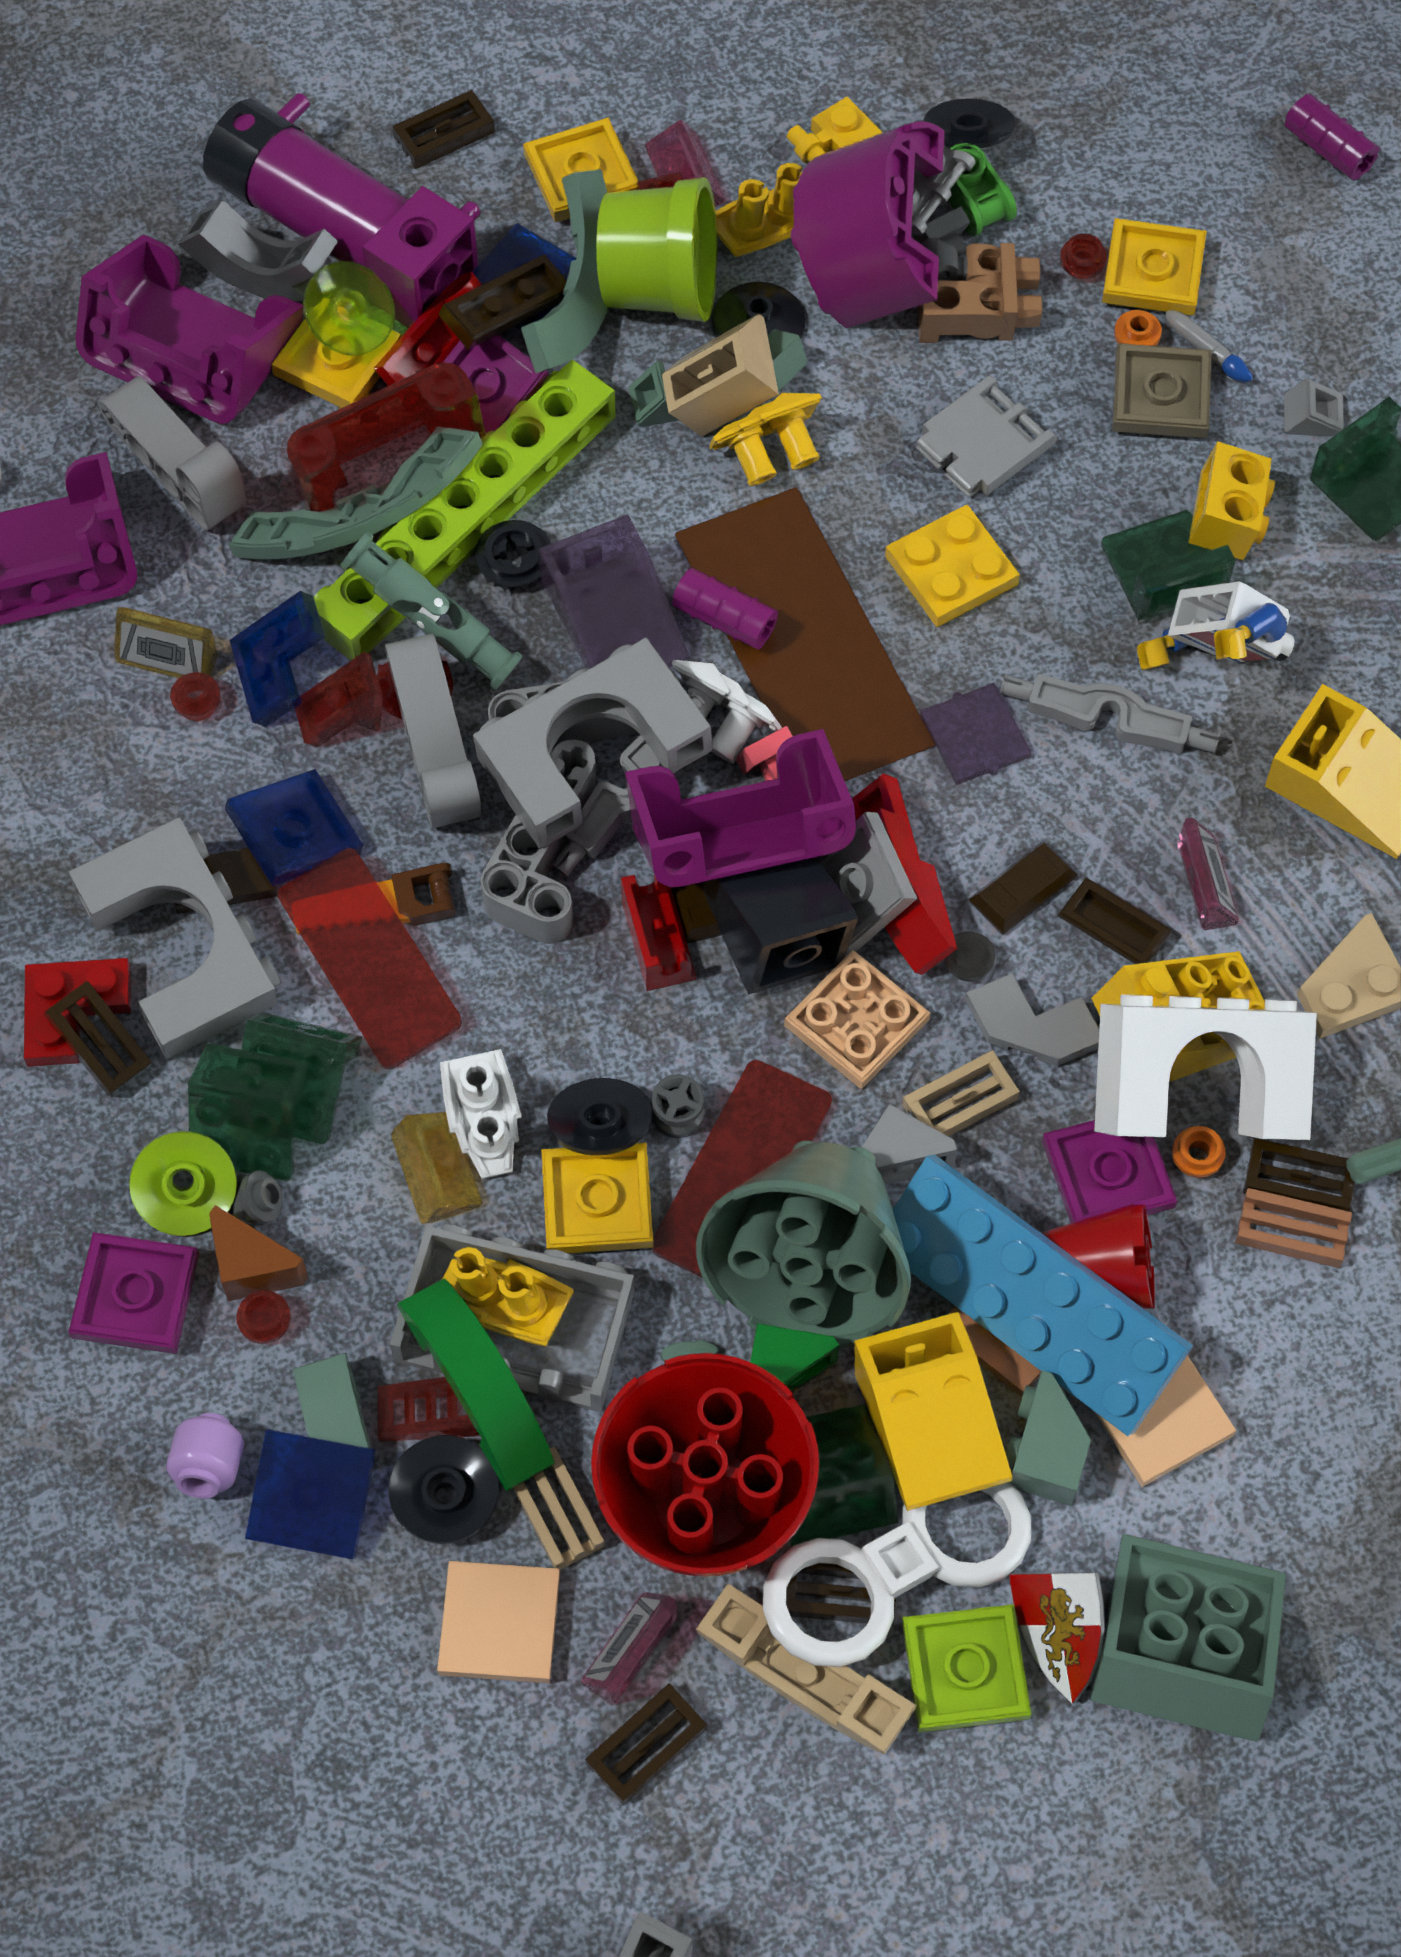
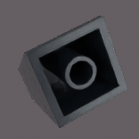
(782, 922)

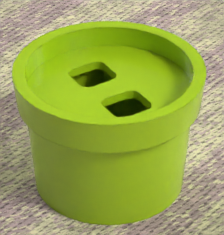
(659, 249)

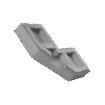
(1010, 1022)

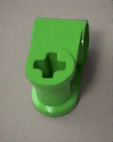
(981, 193)

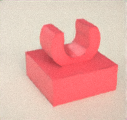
(763, 754)

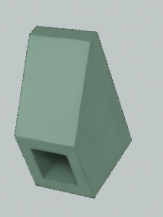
(1053, 1445)

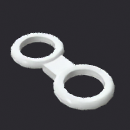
(888, 1570)

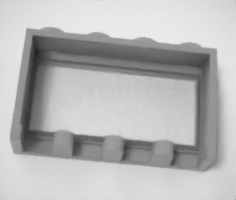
(585, 1342)

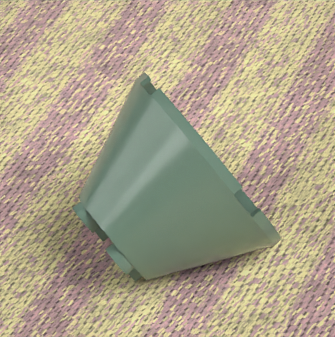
(809, 1245)

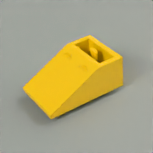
(1343, 769)
(1199, 976)
(931, 1410)

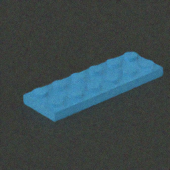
(1035, 1296)

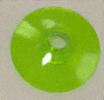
(363, 296)

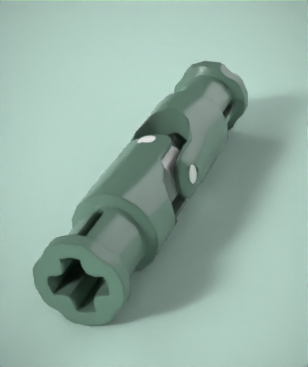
(422, 603)

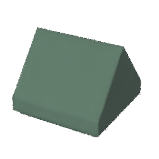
(786, 355)
(649, 397)

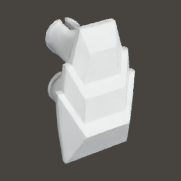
(744, 710)
(482, 1110)

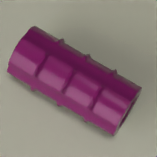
(1331, 136)
(724, 608)

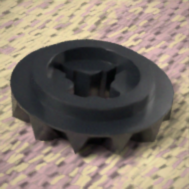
(493, 549)

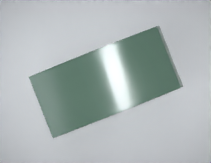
(331, 1401)

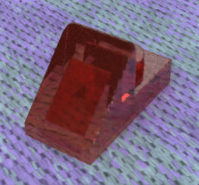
(340, 700)

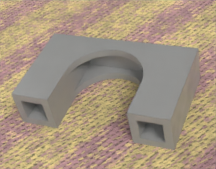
(626, 687)
(171, 869)

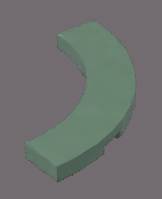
(580, 314)
(370, 509)

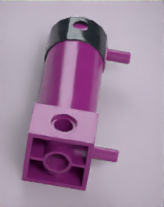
(282, 171)

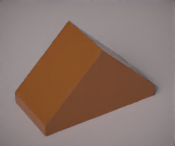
(252, 1260)

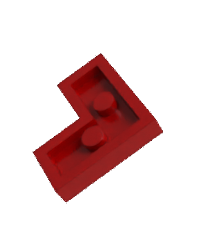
(52, 982)

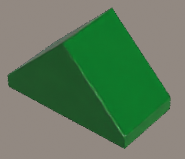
(793, 1354)

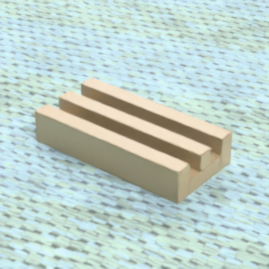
(957, 1077)
(577, 1550)

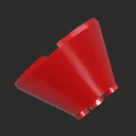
(705, 1465)

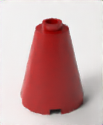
(1114, 1248)

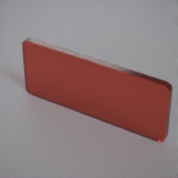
(369, 958)
(755, 1129)

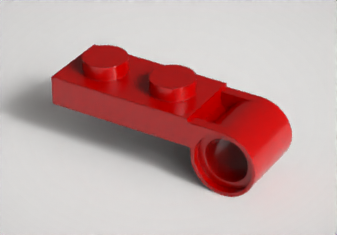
(428, 338)

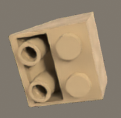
(722, 378)

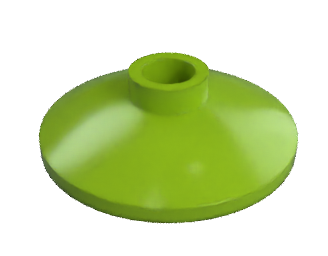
(175, 1208)

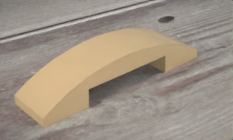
(834, 1695)

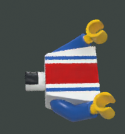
(1223, 621)

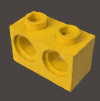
(1232, 500)

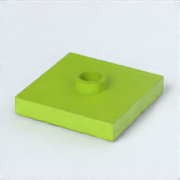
(966, 1668)

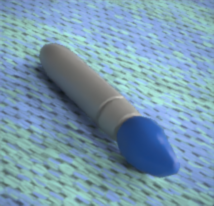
(1231, 364)

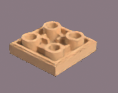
(857, 1019)

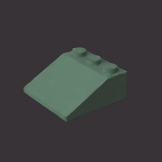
(1190, 1638)

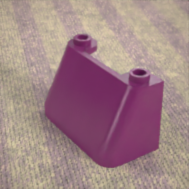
(182, 343)
(66, 547)

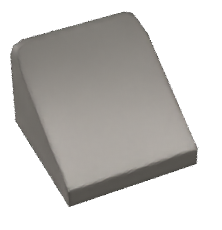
(1313, 410)

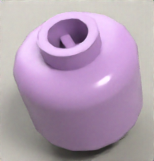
(205, 1455)

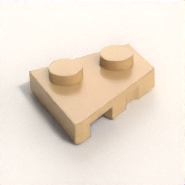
(1354, 981)

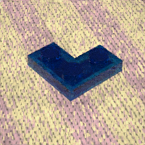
(265, 655)

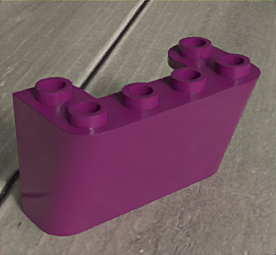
(745, 826)

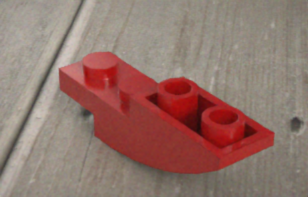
(924, 927)

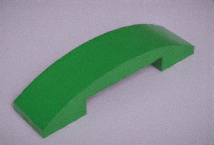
(480, 1382)

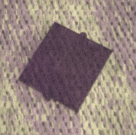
(975, 733)

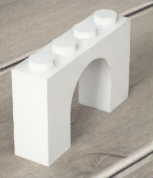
(1143, 1041)

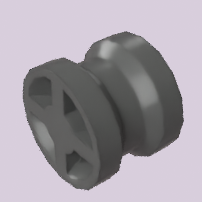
(678, 1093)

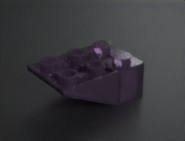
(609, 593)

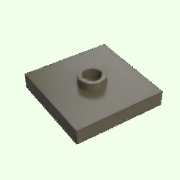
(1161, 390)

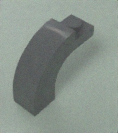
(252, 259)

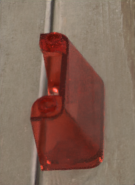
(429, 397)

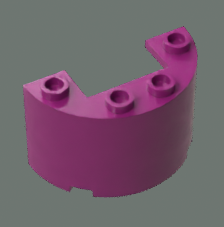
(858, 224)

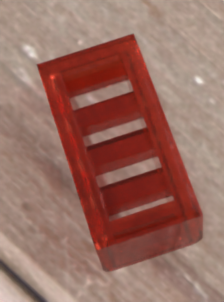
(409, 1391)

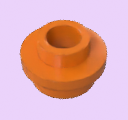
(1138, 319)
(1202, 1138)

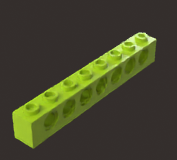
(587, 410)

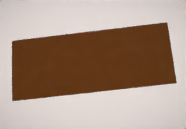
(823, 654)

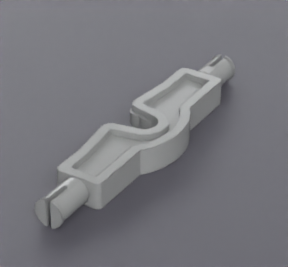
(1136, 720)
(607, 808)

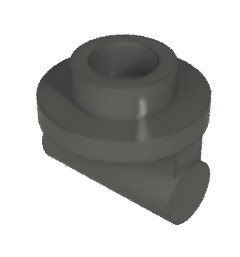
(257, 1198)

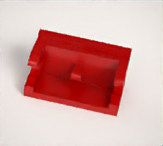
(656, 933)

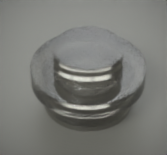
(972, 958)

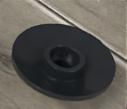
(972, 122)
(779, 308)
(599, 1116)
(439, 1464)

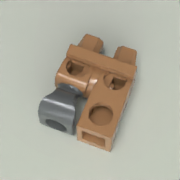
(981, 293)

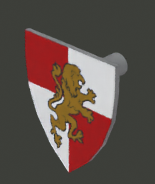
(1062, 1625)

